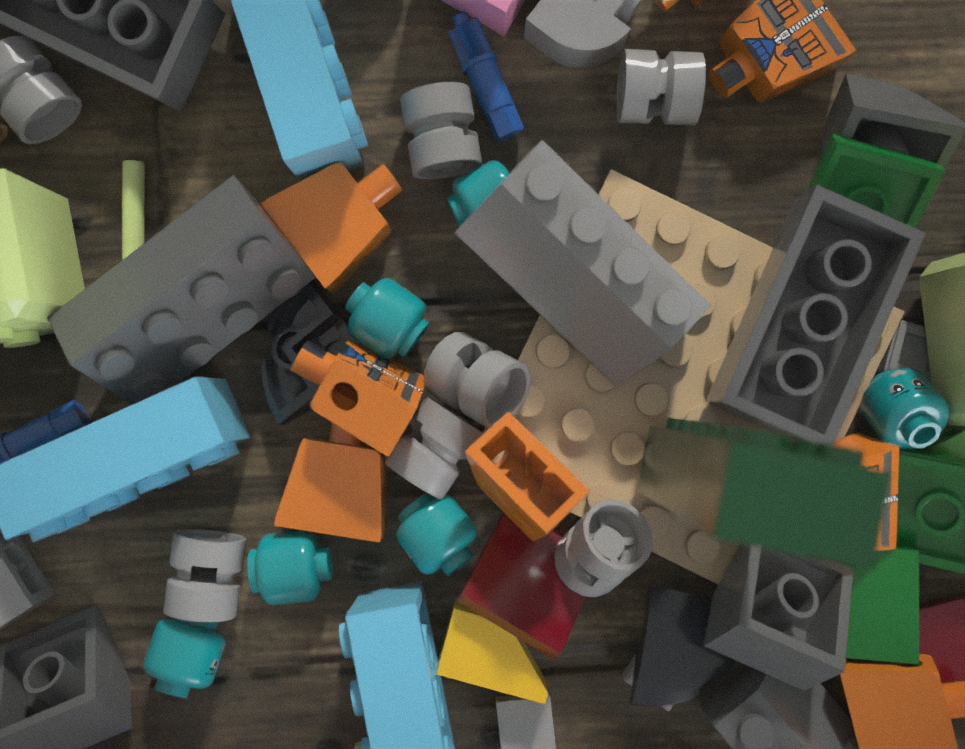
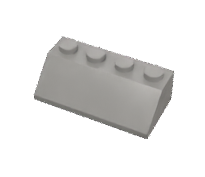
(582, 266)

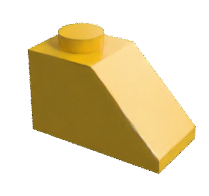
(489, 657)

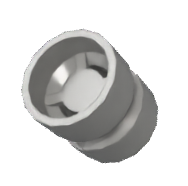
(660, 87)
(32, 96)
(440, 121)
(476, 378)
(433, 448)
(603, 548)
(202, 594)

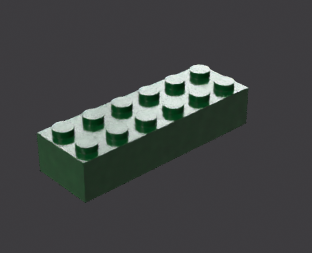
(767, 489)

